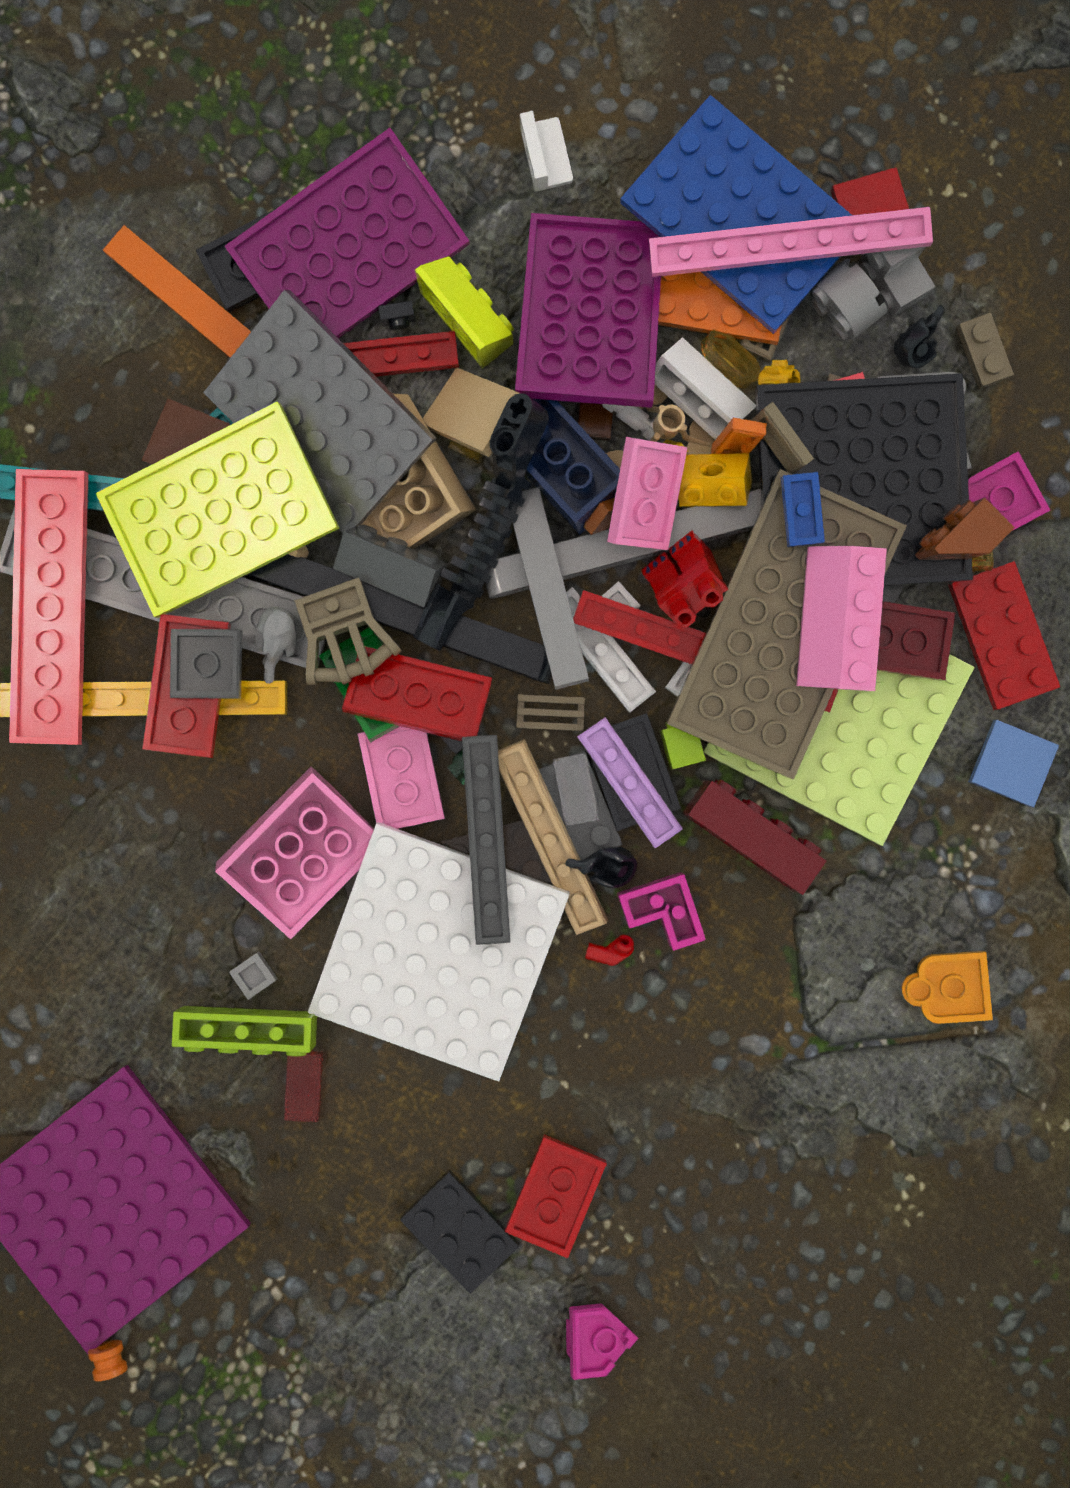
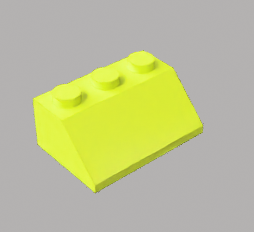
(465, 309)

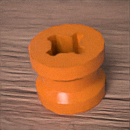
(107, 1360)

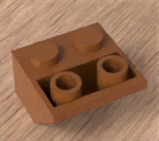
(969, 532)

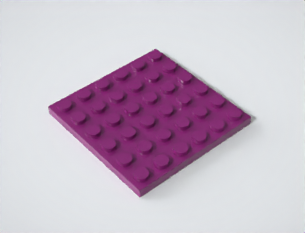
(111, 1209)

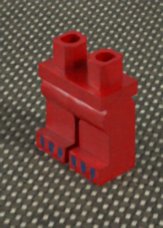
(691, 584)

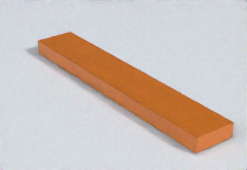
(176, 291)

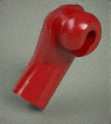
(613, 953)

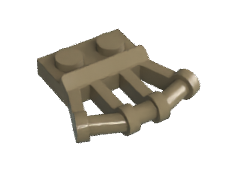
(336, 612)

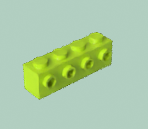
(244, 1030)

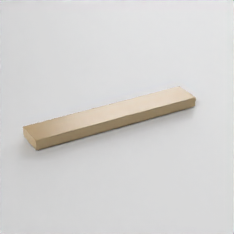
(549, 835)

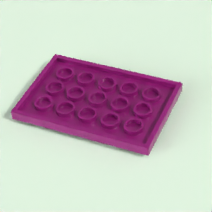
(350, 237)
(589, 312)

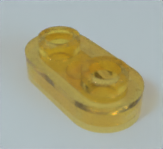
(730, 358)

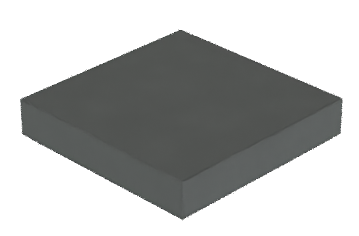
(206, 663)

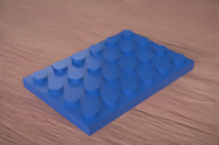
(728, 178)

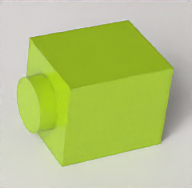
(681, 747)

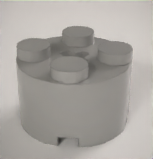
(848, 300)

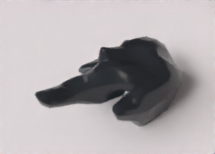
(912, 346)
(611, 866)

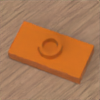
(739, 437)

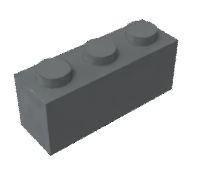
(389, 564)

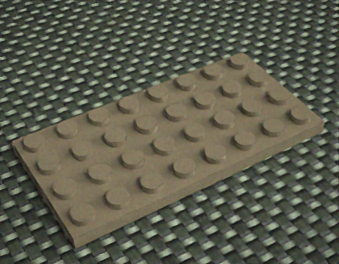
(746, 669)

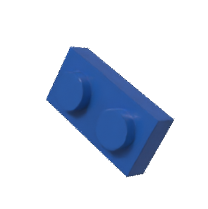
(802, 509)

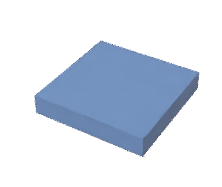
(1013, 763)

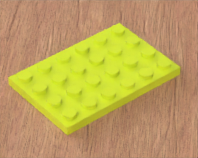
(217, 510)

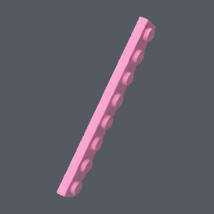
(791, 242)

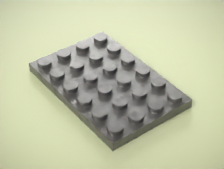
(341, 413)

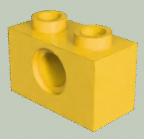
(716, 480)

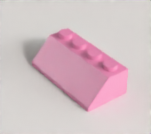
(841, 617)

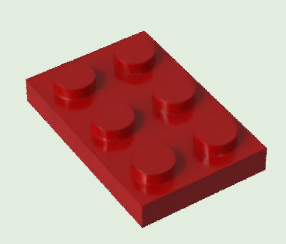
(555, 1196)

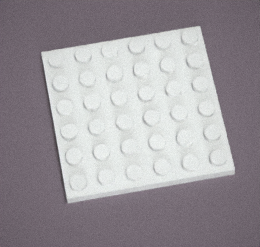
(411, 960)

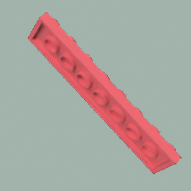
(48, 607)

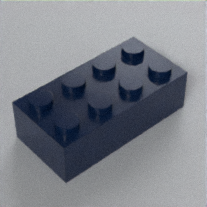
(571, 467)

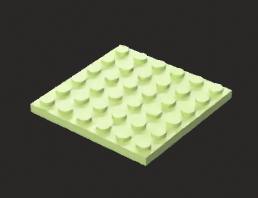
(866, 750)

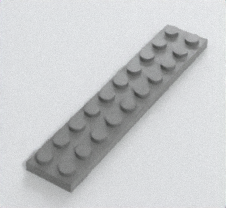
(238, 602)

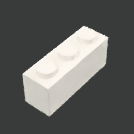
(700, 388)

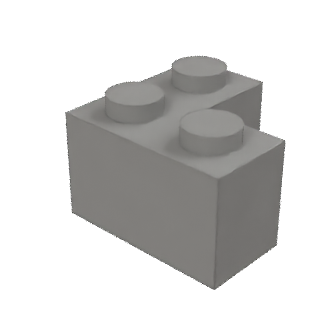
(898, 277)

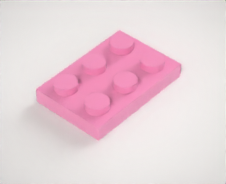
(647, 494)
(402, 778)

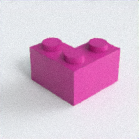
(664, 900)

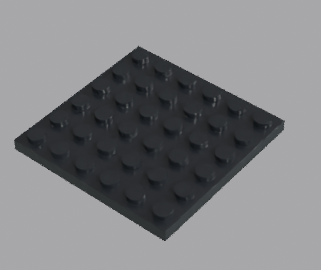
(886, 448)

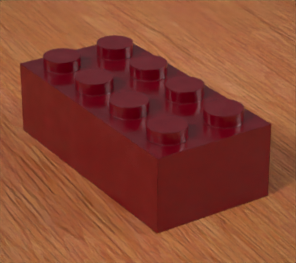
(754, 837)

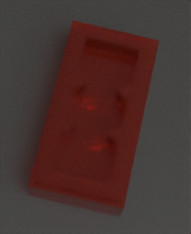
(303, 1087)

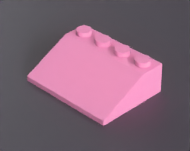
(298, 853)

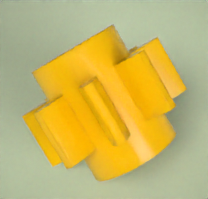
(779, 373)

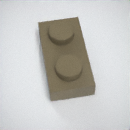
(984, 350)

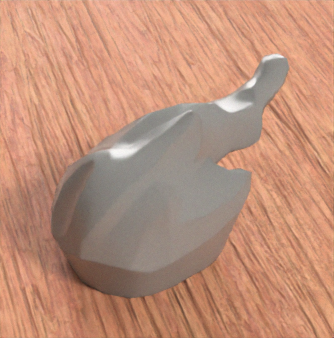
(275, 634)

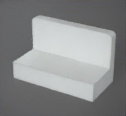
(545, 152)

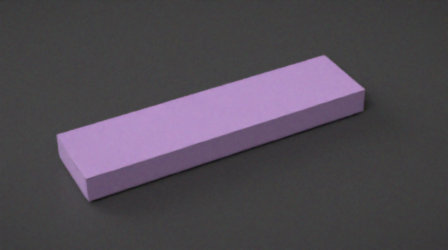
(630, 782)

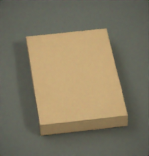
(468, 410)

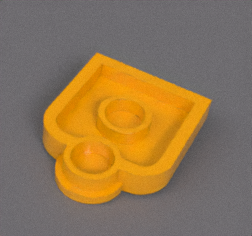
(951, 987)

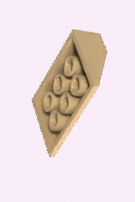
(424, 499)

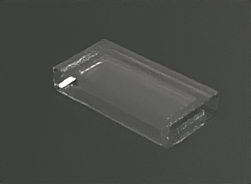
(575, 789)

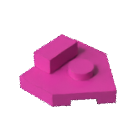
(595, 1340)

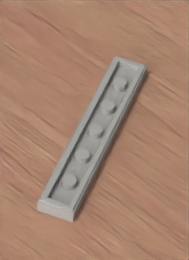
(548, 593)

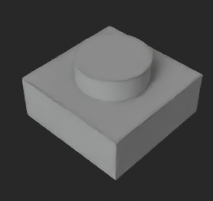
(253, 975)

